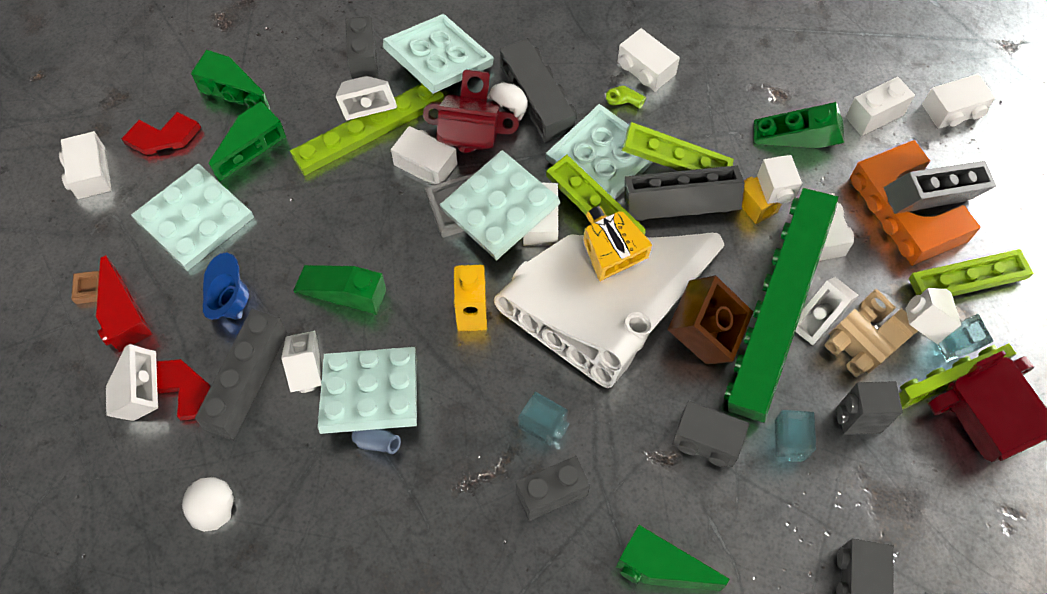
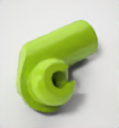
(623, 95)

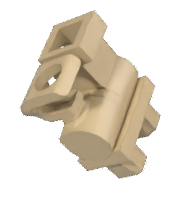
(865, 342)

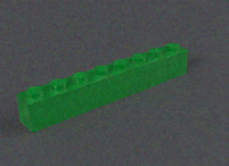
(782, 305)

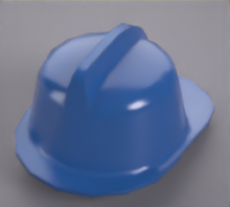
(223, 290)

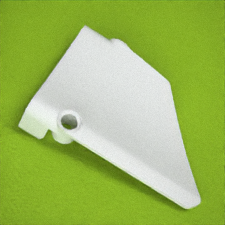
(608, 320)

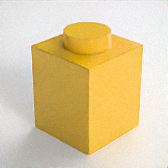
(755, 203)

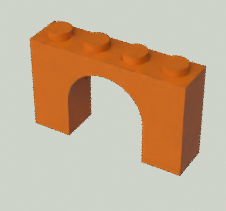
(915, 235)

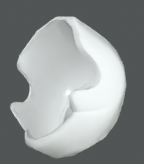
(510, 98)
(208, 503)

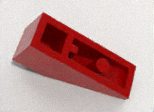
(117, 311)

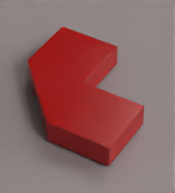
(174, 134)
(179, 377)

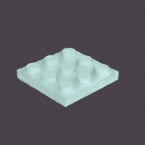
(437, 52)
(597, 149)
(499, 204)
(192, 216)
(368, 390)

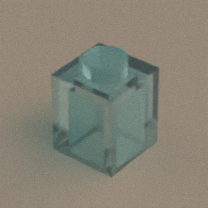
(966, 338)
(544, 419)
(795, 435)

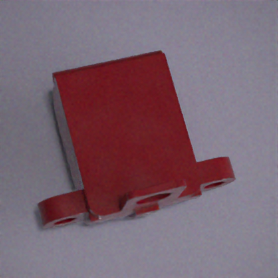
(470, 118)
(997, 407)

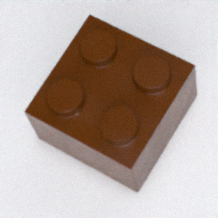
(710, 320)

